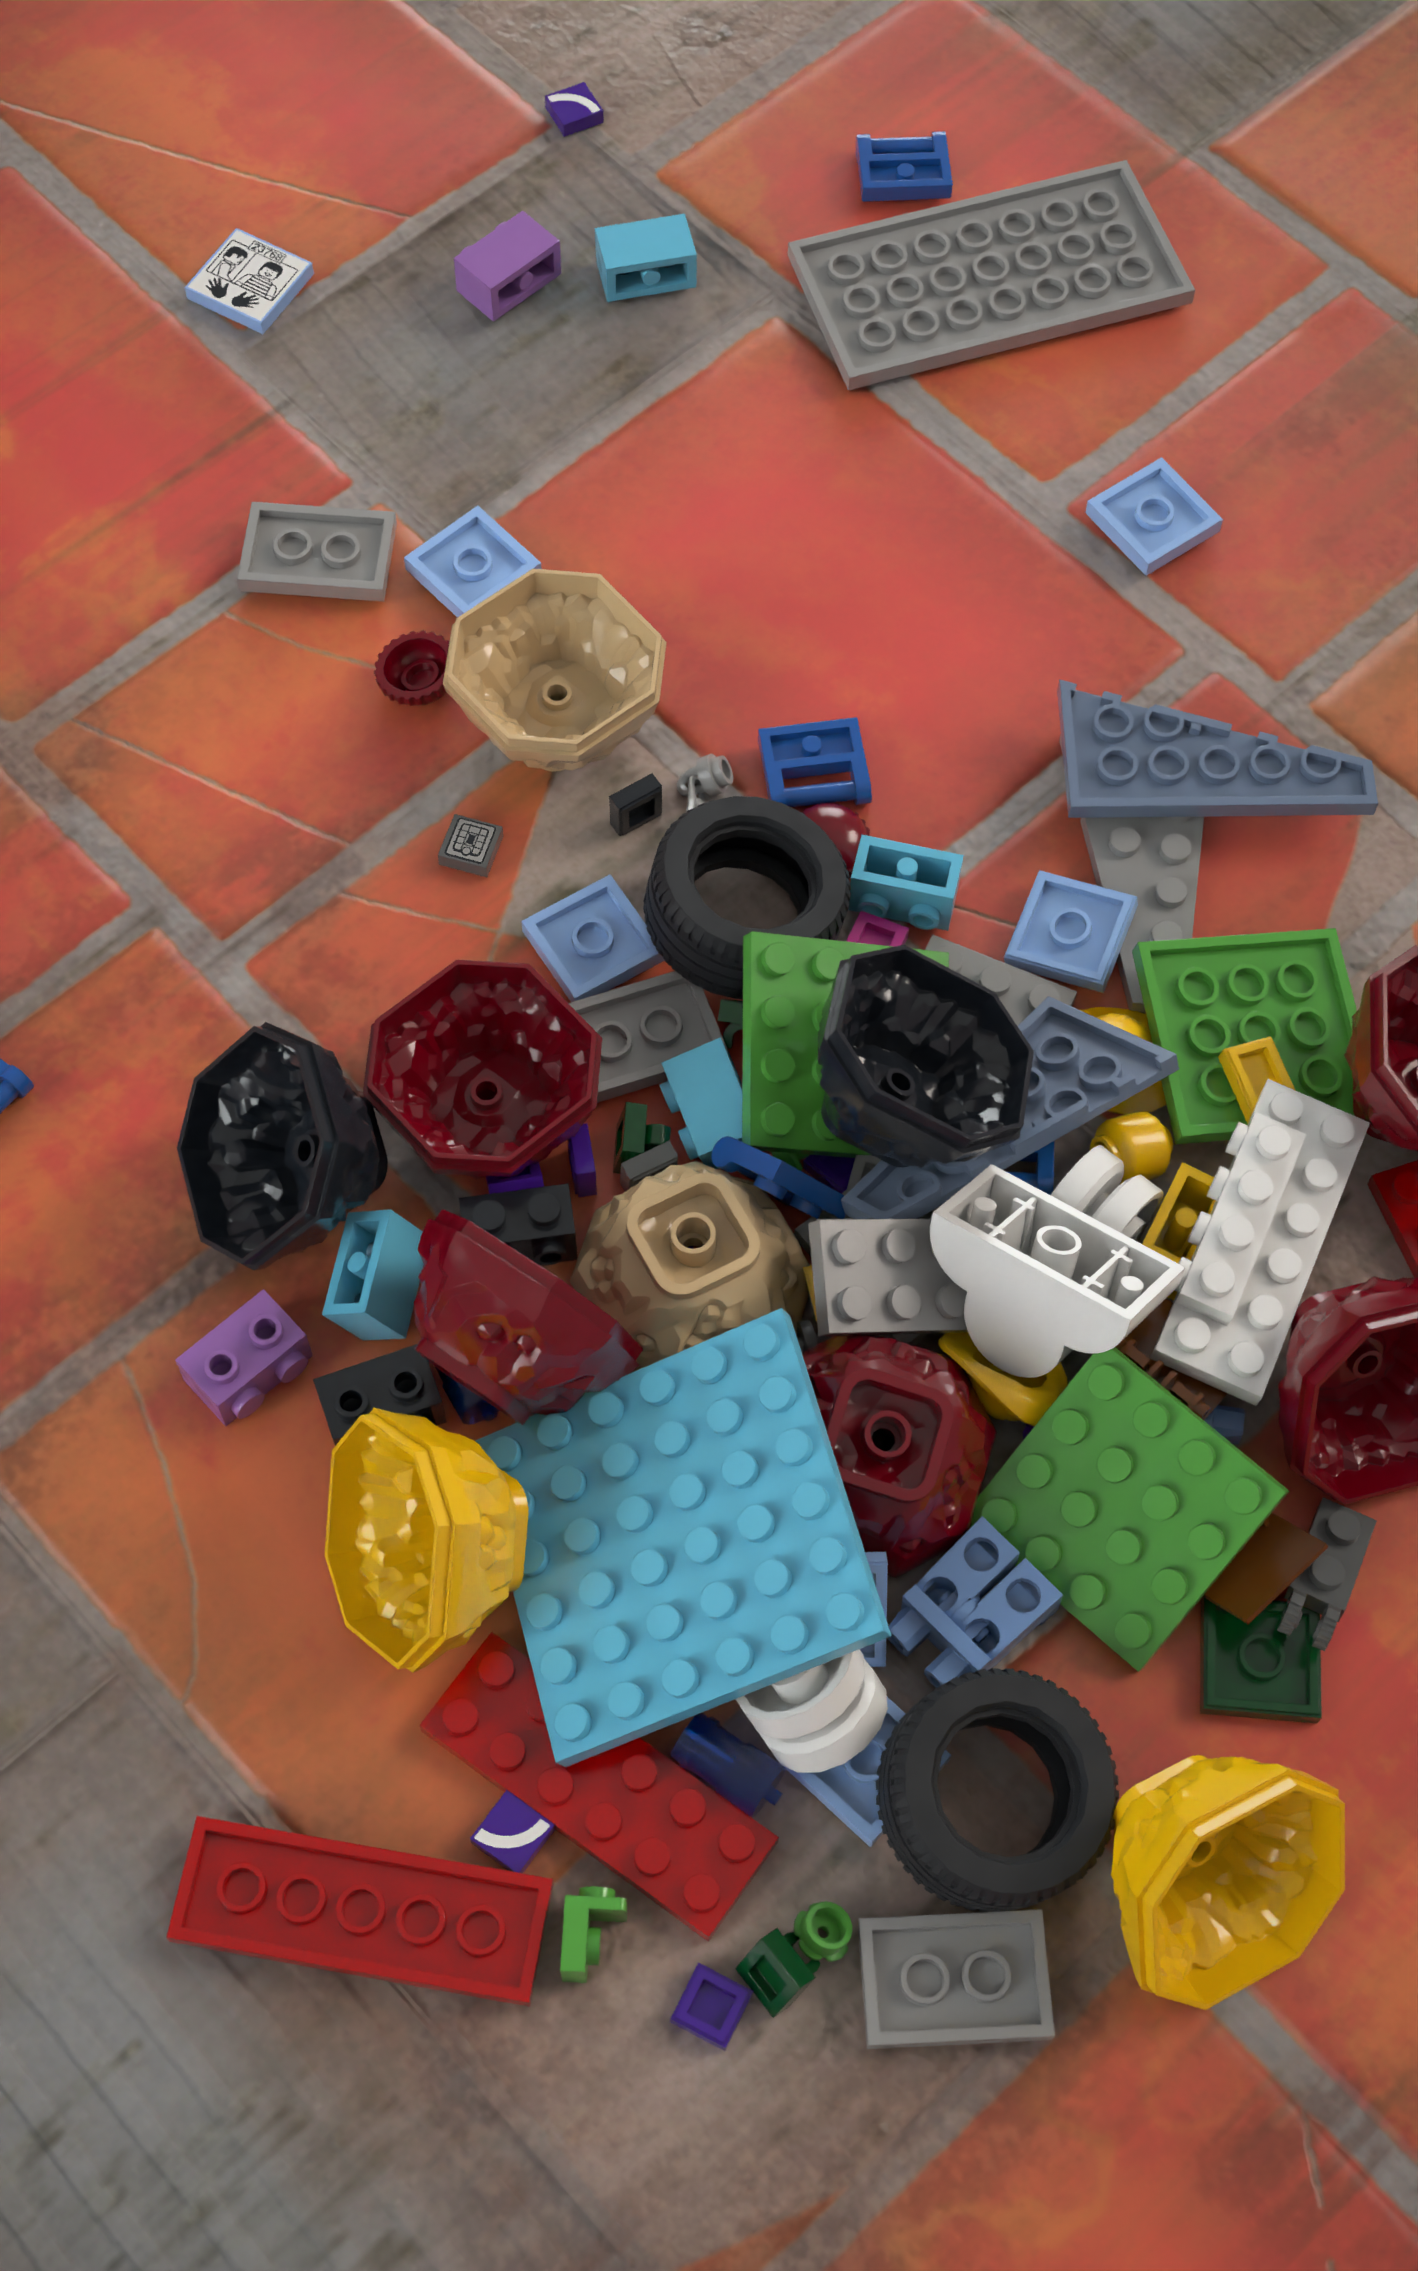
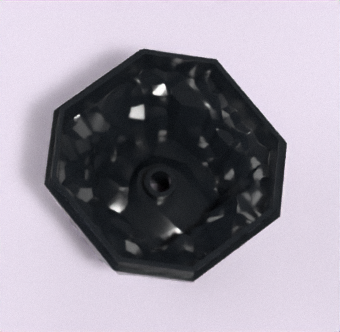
(919, 1061)
(276, 1147)

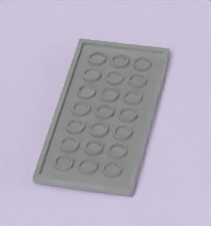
(989, 274)

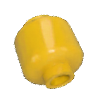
(1137, 1141)

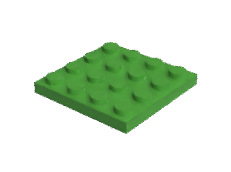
(1240, 990)
(782, 1011)
(1127, 1504)

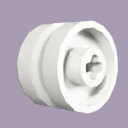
(1096, 1191)
(819, 1714)

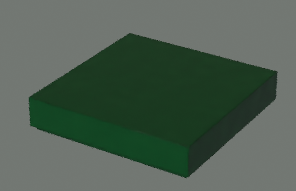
(1256, 1668)

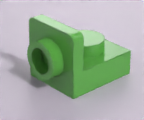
(581, 1942)

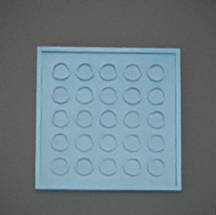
(684, 1540)

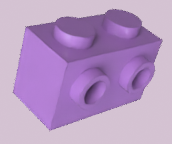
(507, 265)
(245, 1358)

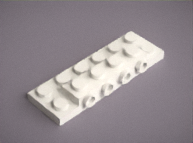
(1259, 1241)

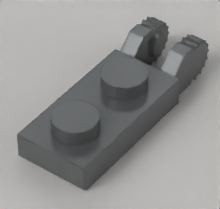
(1331, 1577)

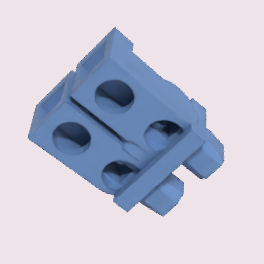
(956, 1620)

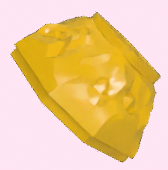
(420, 1536)
(1224, 1873)

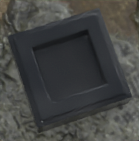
(635, 804)

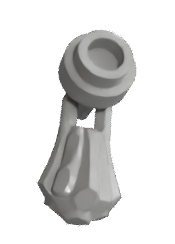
(713, 776)

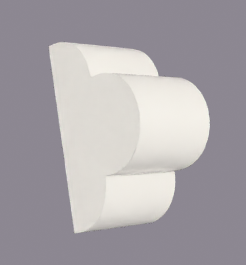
(1043, 1274)

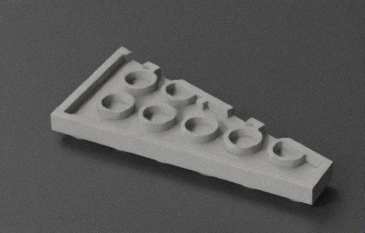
(1158, 865)

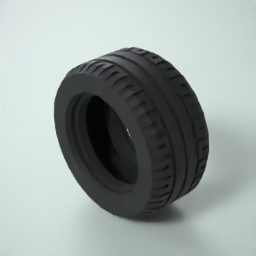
(749, 836)
(1078, 1772)

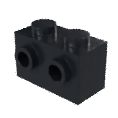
(528, 1220)
(390, 1382)

